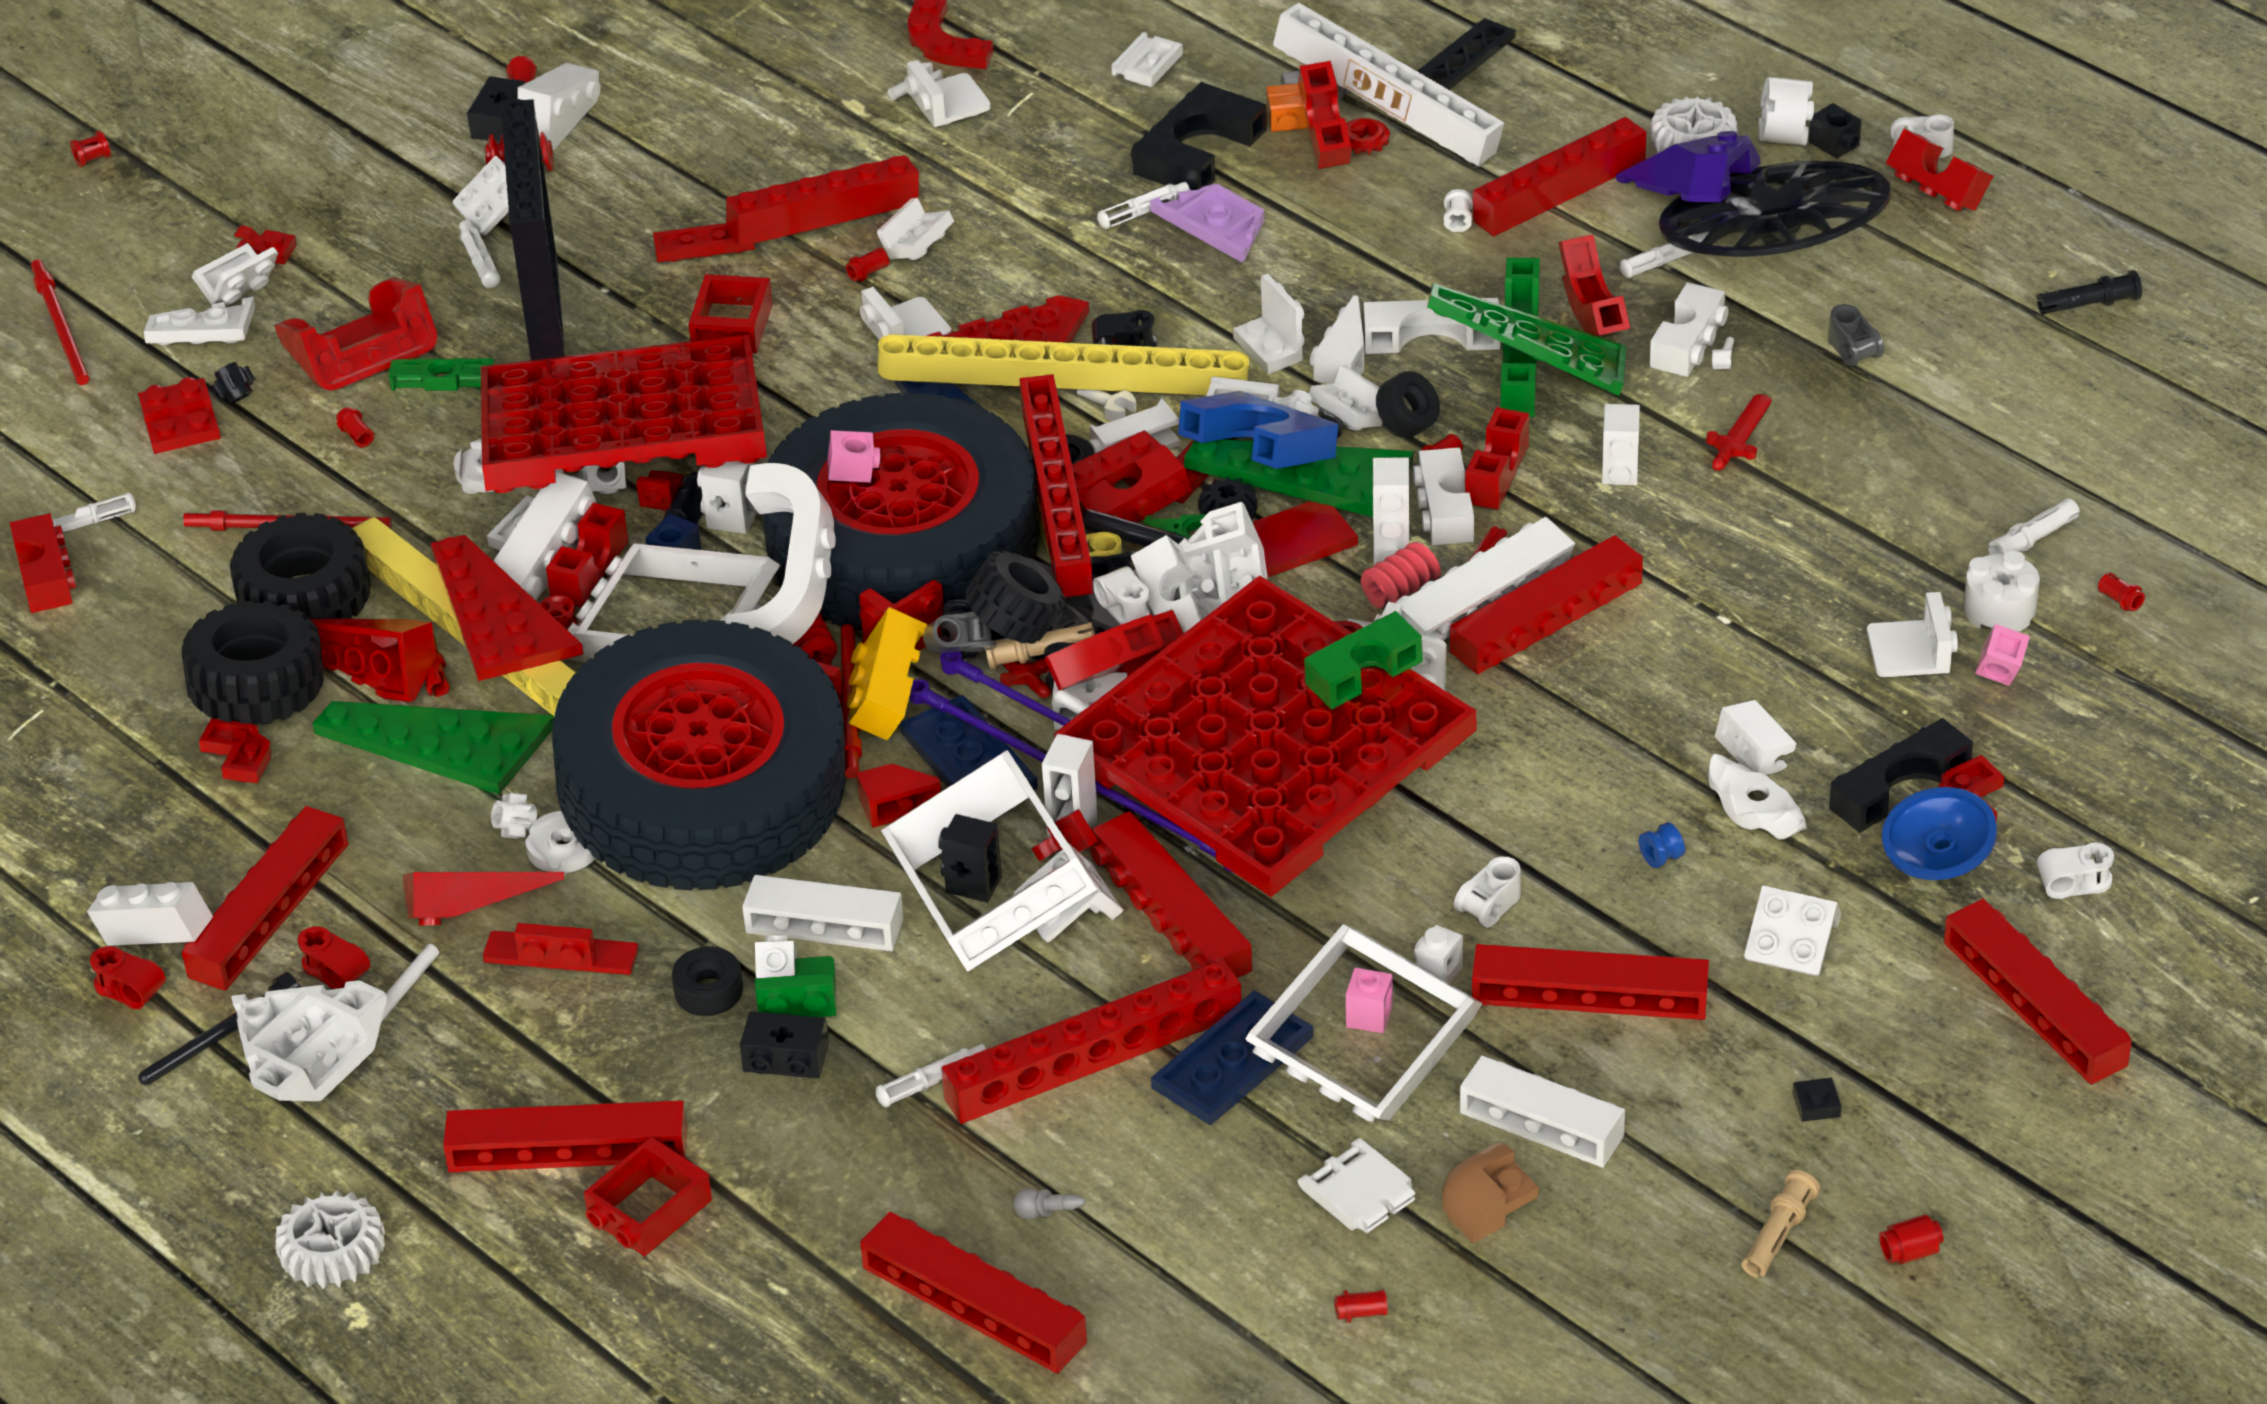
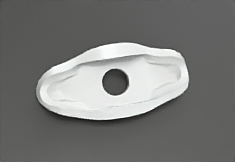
(1775, 814)

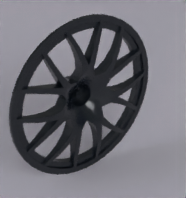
(1779, 213)

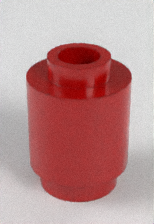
(1911, 1239)

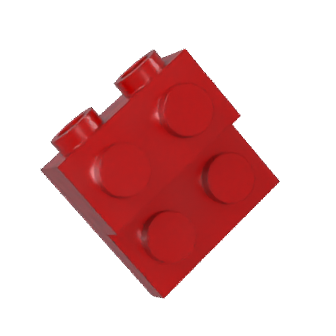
(178, 415)

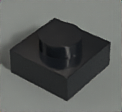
(1816, 1099)

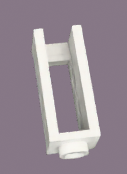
(1153, 420)

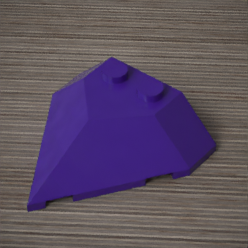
(1696, 167)

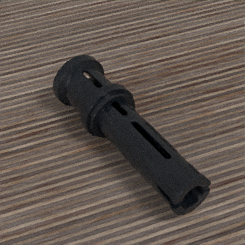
(2104, 290)

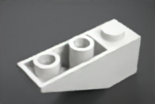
(1341, 345)

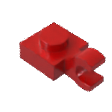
(282, 242)
(1074, 830)

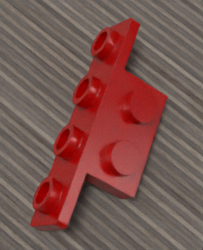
(560, 949)

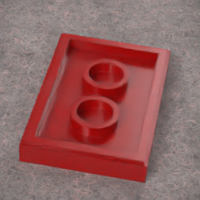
(1302, 536)

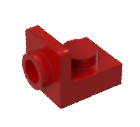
(658, 489)

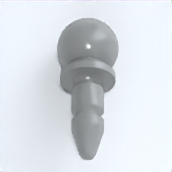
(1032, 1203)

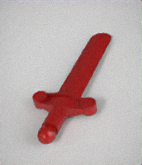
(1735, 441)
(1028, 675)

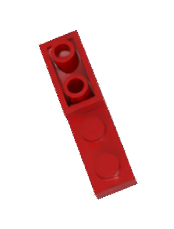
(1113, 649)

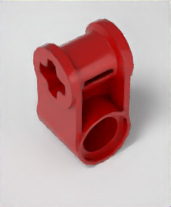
(331, 957)
(125, 976)

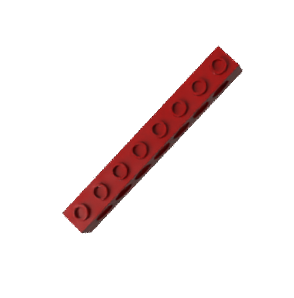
(1056, 485)
(1089, 1041)

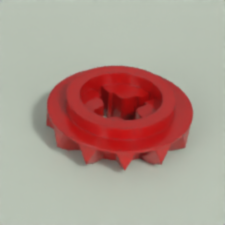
(1377, 135)

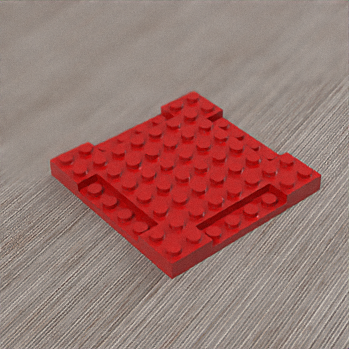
(619, 410)
(1246, 752)

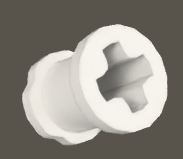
(1458, 207)

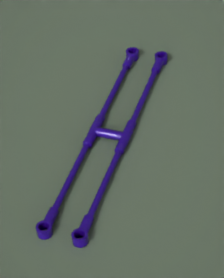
(953, 664)

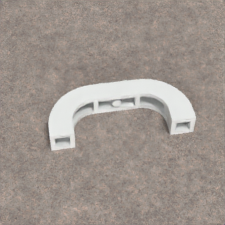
(801, 596)

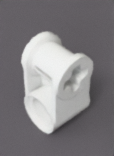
(1935, 128)
(1122, 594)
(2073, 872)
(1491, 891)

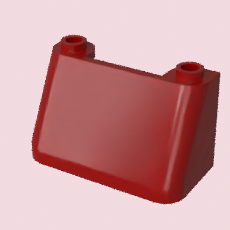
(394, 330)

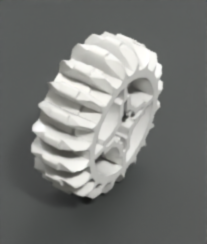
(1689, 121)
(330, 1239)

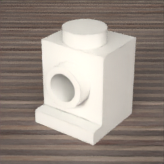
(1440, 952)

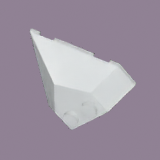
(1222, 556)
(308, 1037)

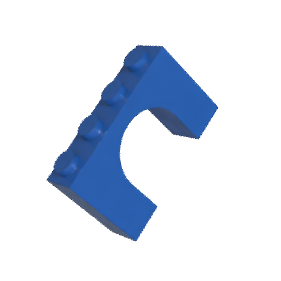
(1279, 432)

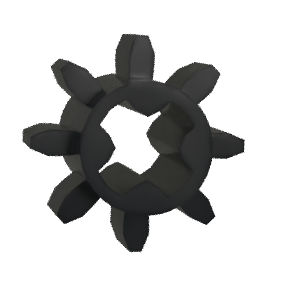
(233, 382)

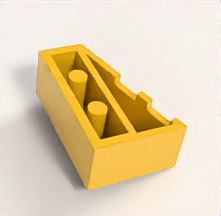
(881, 672)

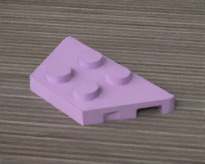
(1215, 218)

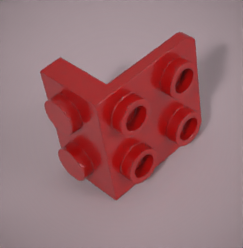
(922, 604)

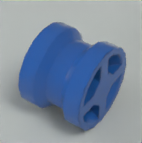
(1661, 845)

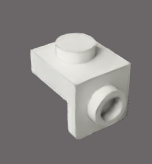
(775, 957)

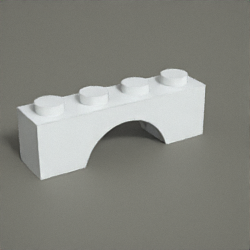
(1394, 323)

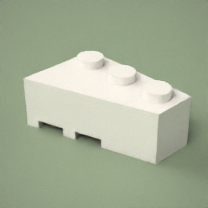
(562, 98)

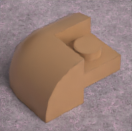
(1485, 1190)

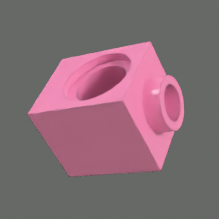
(852, 456)
(2002, 655)
(1369, 1000)

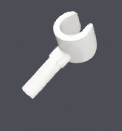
(1722, 357)

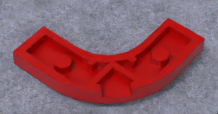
(940, 47)

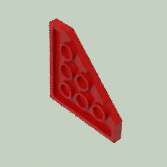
(1050, 322)

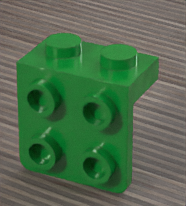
(804, 994)

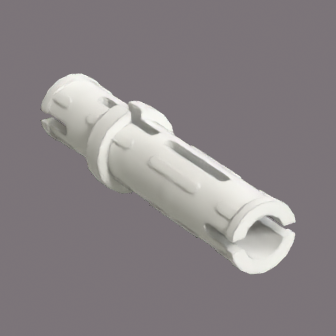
(2024, 535)

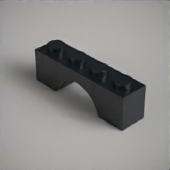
(1863, 793)

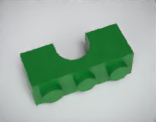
(1385, 643)

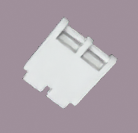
(1361, 1189)

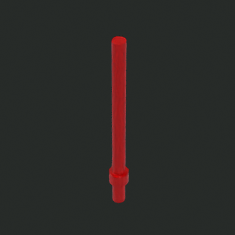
(46, 287)
(220, 520)
(853, 744)

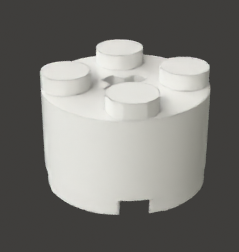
(1785, 111)
(2001, 591)

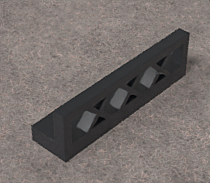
(1467, 53)

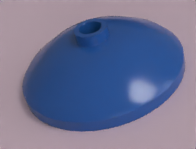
(1939, 833)

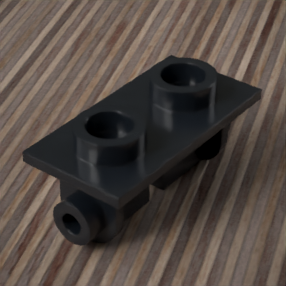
(687, 500)

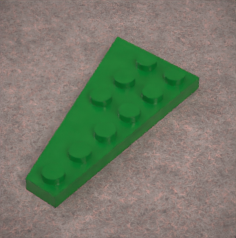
(1564, 347)
(1336, 481)
(455, 743)

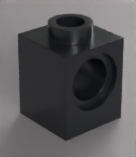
(1835, 130)

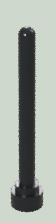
(206, 1039)

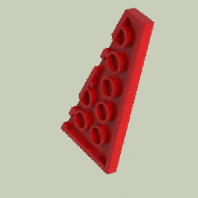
(496, 616)

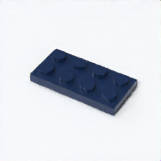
(955, 746)
(1220, 1063)

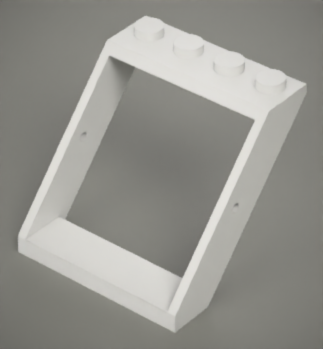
(676, 564)
(985, 796)
(1332, 1088)

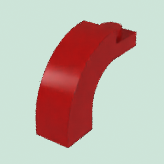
(1586, 289)

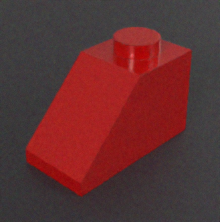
(893, 792)

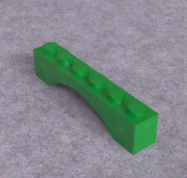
(1517, 367)

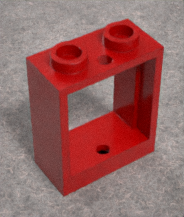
(725, 290)
(668, 1168)

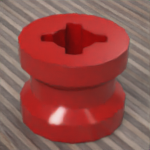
(561, 608)

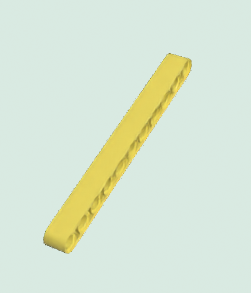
(1071, 363)
(421, 585)

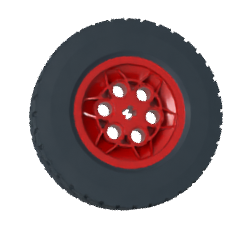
(935, 508)
(699, 754)

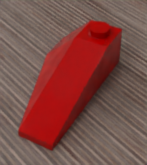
(380, 652)
(449, 894)

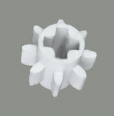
(513, 815)

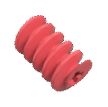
(1400, 574)

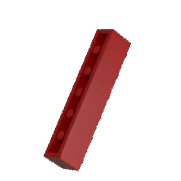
(1558, 176)
(821, 200)
(1546, 604)
(1168, 896)
(265, 898)
(1590, 981)
(2038, 991)
(559, 1135)
(974, 1292)

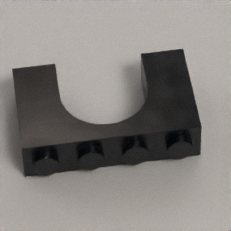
(1203, 111)

